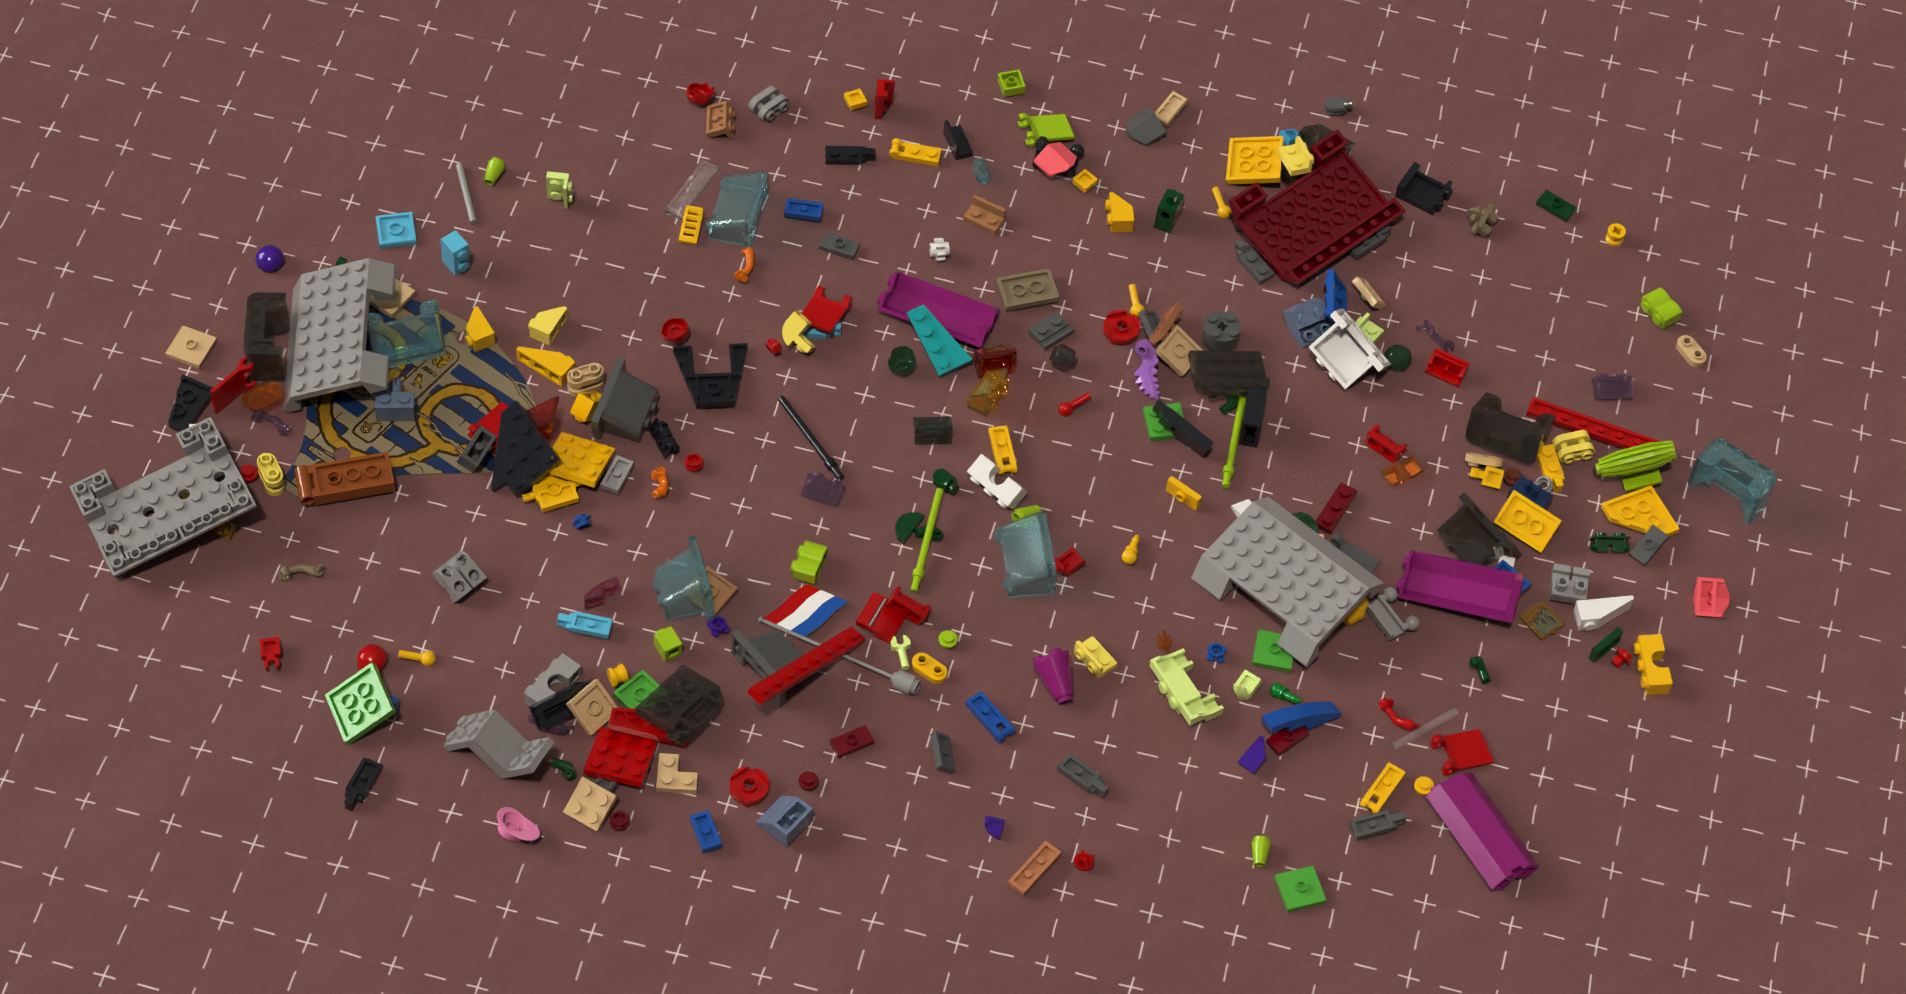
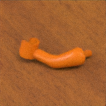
(742, 275)

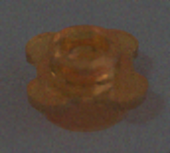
(1164, 641)

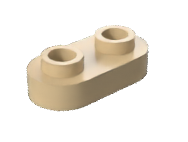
(1689, 349)
(1475, 459)

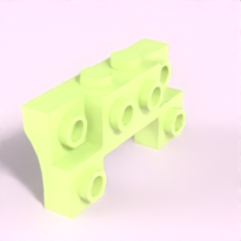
(1181, 691)

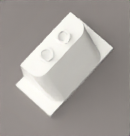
(1347, 351)

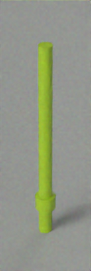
(1228, 469)
(918, 572)

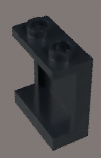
(1423, 190)

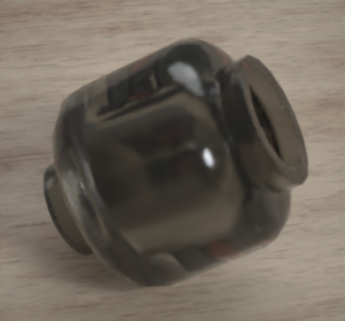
(1063, 357)

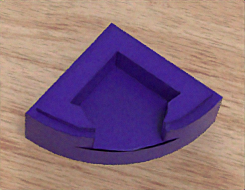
(994, 826)

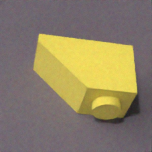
(548, 324)

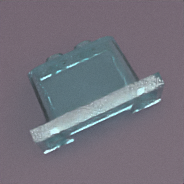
(683, 584)

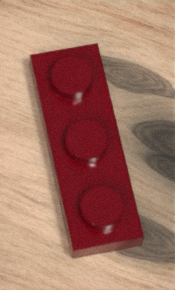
(1335, 508)

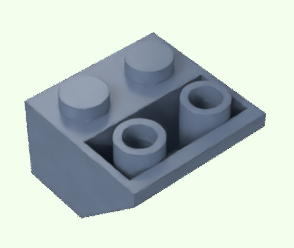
(1307, 321)
(786, 819)

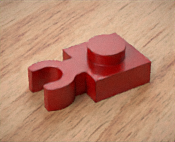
(270, 651)

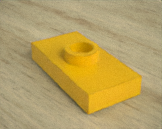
(1183, 493)

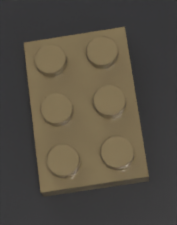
(1027, 289)

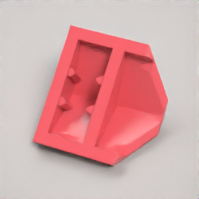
(1055, 159)
(1710, 597)

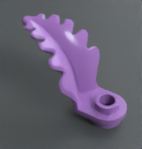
(1147, 369)

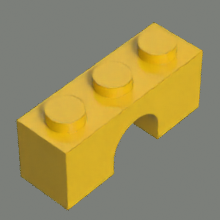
(1654, 679)

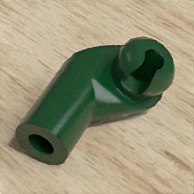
(1232, 403)
(936, 536)
(1478, 663)
(566, 767)

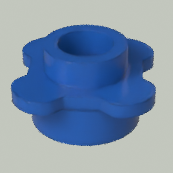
(582, 521)
(1218, 648)

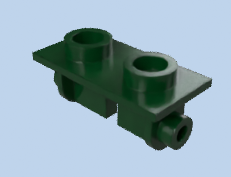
(1617, 542)

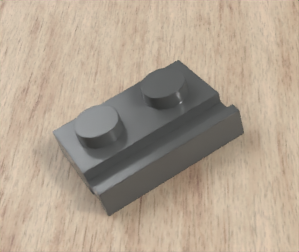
(1051, 331)

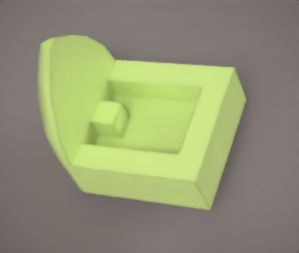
(1246, 685)

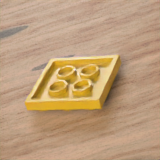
(1254, 160)
(581, 459)

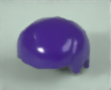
(269, 258)

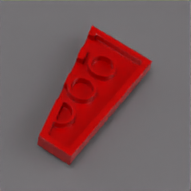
(629, 722)

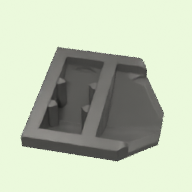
(1145, 127)

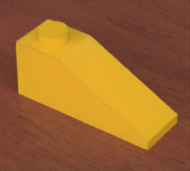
(547, 363)

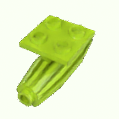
(1637, 464)

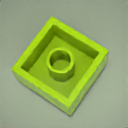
(1011, 83)

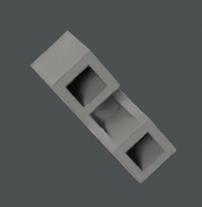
(561, 671)

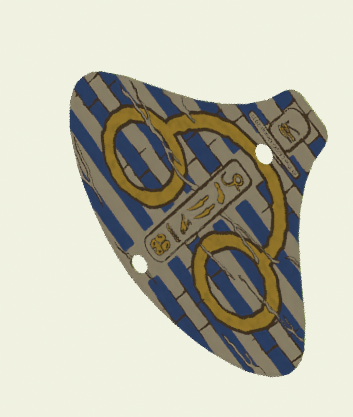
(448, 398)

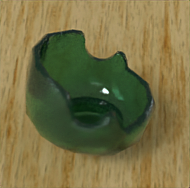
(1399, 357)
(902, 360)

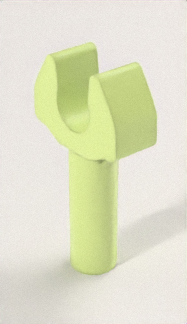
(901, 649)

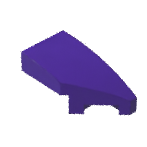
(1254, 756)

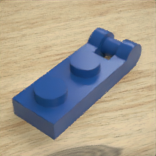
(990, 716)

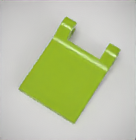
(1050, 126)

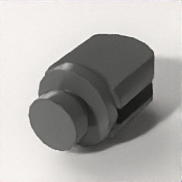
(1337, 105)

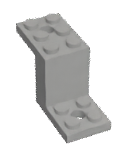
(498, 744)

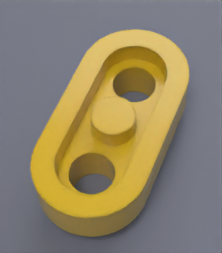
(928, 668)

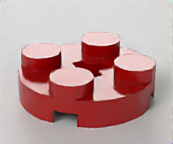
(1117, 335)
(746, 796)

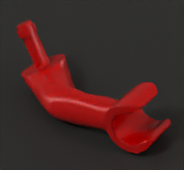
(1407, 724)

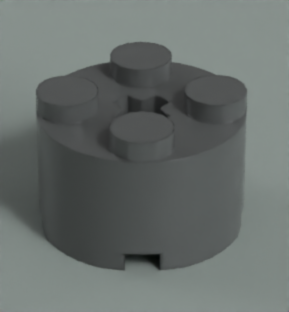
(1221, 331)

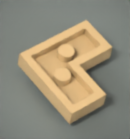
(671, 780)

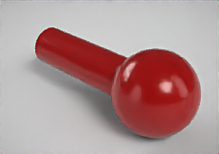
(1066, 409)

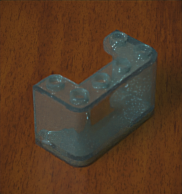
(1736, 474)

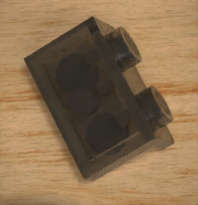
(932, 430)

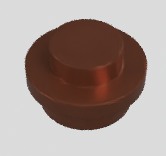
(1511, 476)

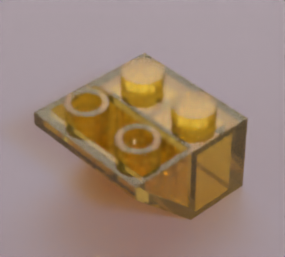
(989, 391)

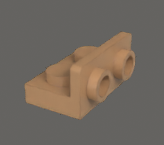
(720, 119)
(985, 215)

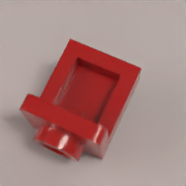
(1069, 562)

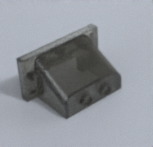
(1475, 536)

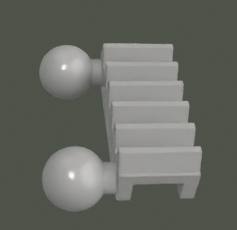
(1386, 617)

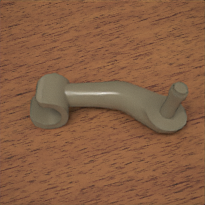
(285, 573)

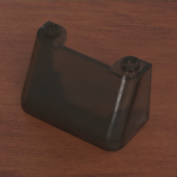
(1506, 433)

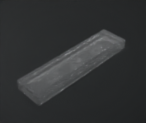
(691, 189)

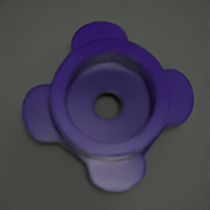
(718, 621)

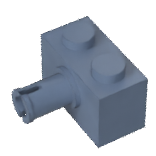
(395, 404)

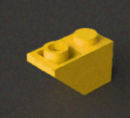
(1120, 214)

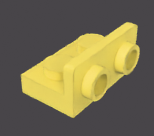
(1296, 157)
(1095, 657)

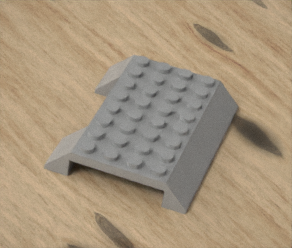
(331, 331)
(1288, 573)

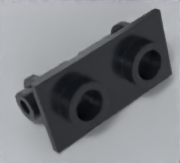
(660, 433)

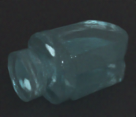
(981, 170)

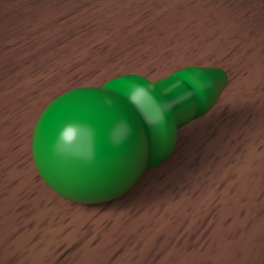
(1279, 691)

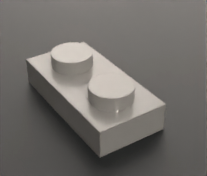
(617, 475)

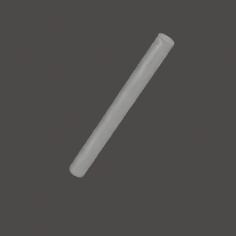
(466, 193)

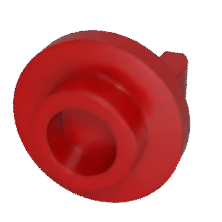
(1622, 657)
(1084, 861)

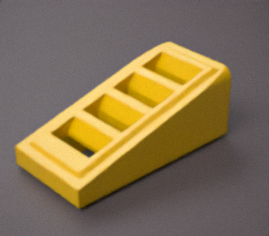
(692, 214)

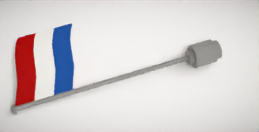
(809, 610)

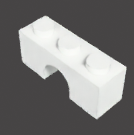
(984, 472)

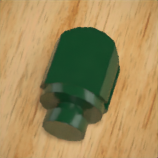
(945, 481)

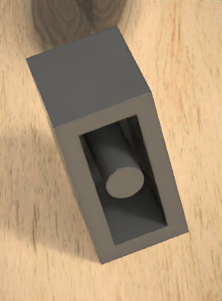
(476, 449)

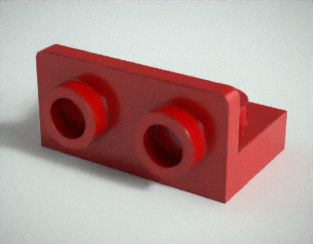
(883, 96)

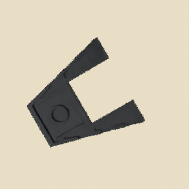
(712, 388)

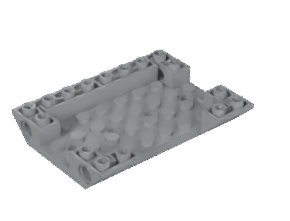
(173, 518)

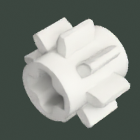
(939, 249)

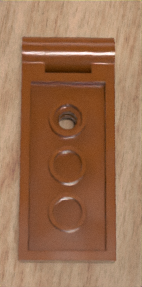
(344, 479)

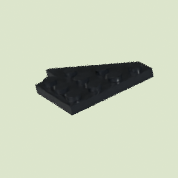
(521, 452)

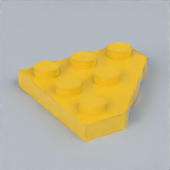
(1640, 511)

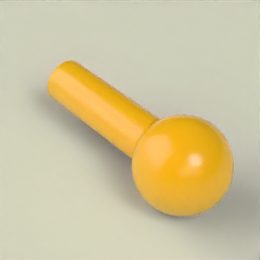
(1223, 211)
(1136, 306)
(427, 658)

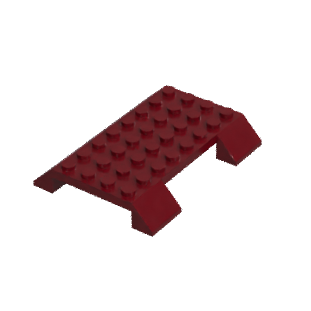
(1315, 215)

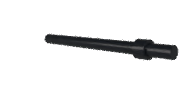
(829, 463)

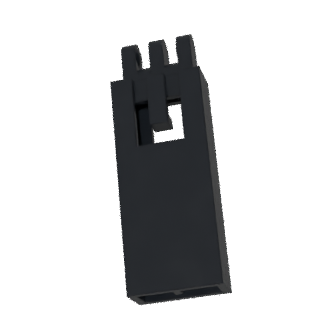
(1182, 429)
(554, 707)

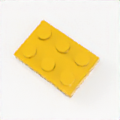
(1528, 521)

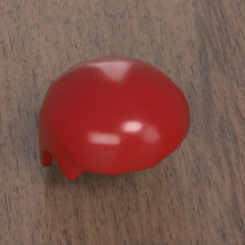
(700, 94)
(675, 330)
(374, 654)

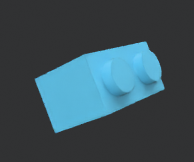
(455, 252)

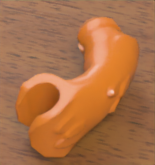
(661, 477)

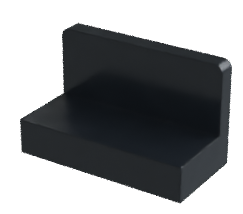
(957, 141)

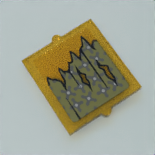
(1541, 620)

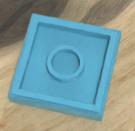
(396, 230)

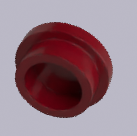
(808, 781)
(619, 820)

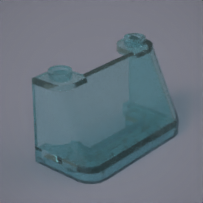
(738, 207)
(407, 338)
(1027, 556)

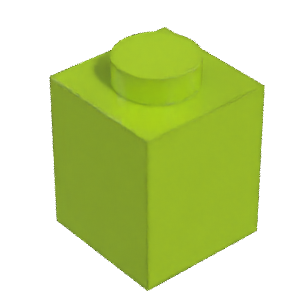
(667, 643)

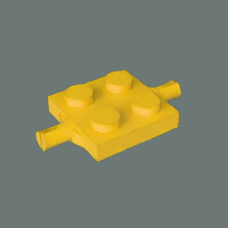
(553, 492)

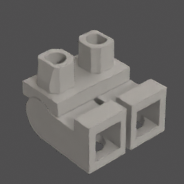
(459, 575)
(1568, 590)

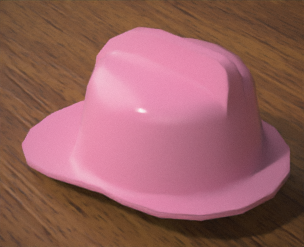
(515, 826)

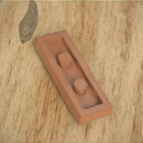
(1166, 324)
(1034, 868)

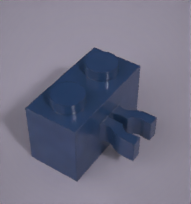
(1532, 492)

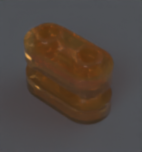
(262, 395)

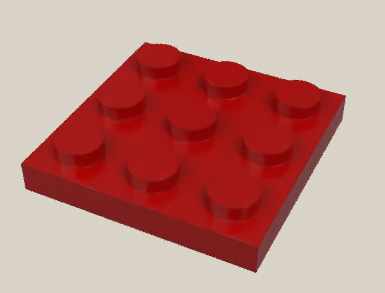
(620, 757)

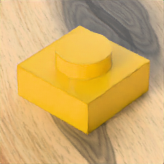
(855, 99)
(1085, 181)

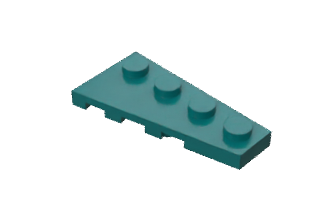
(938, 343)

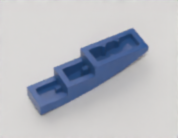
(1301, 715)

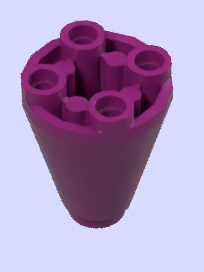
(1056, 674)

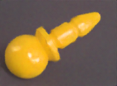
(1129, 556)

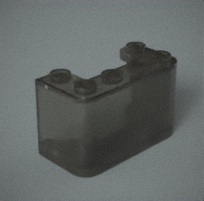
(265, 316)

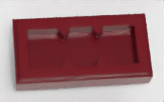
(1285, 740)
(852, 741)

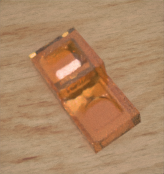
(1402, 472)

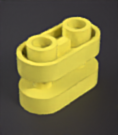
(1573, 446)
(270, 474)

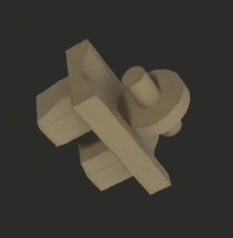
(1481, 217)

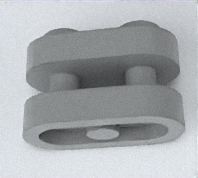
(768, 103)

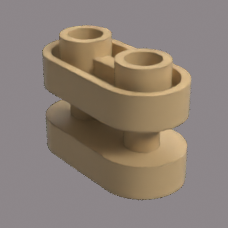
(585, 379)

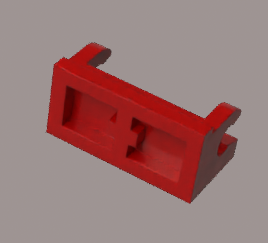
(1447, 367)
(1384, 445)
(907, 606)

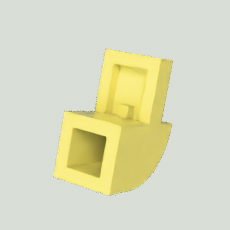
(793, 332)

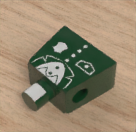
(1173, 205)

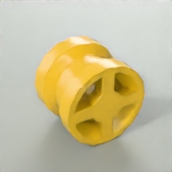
(1615, 234)
(617, 675)

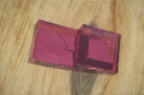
(595, 596)

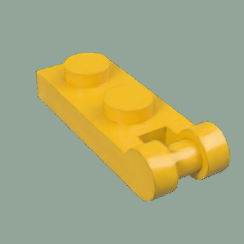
(915, 153)
(1002, 449)
(1383, 787)

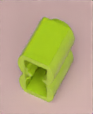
(1661, 308)
(809, 561)

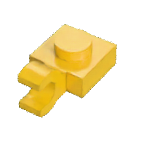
(1490, 477)

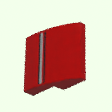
(879, 618)

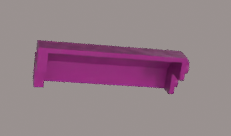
(958, 314)
(1460, 586)
(1481, 830)

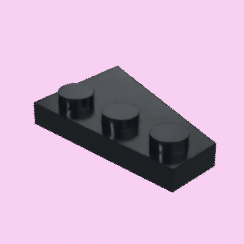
(189, 403)

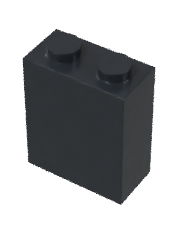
(1252, 417)

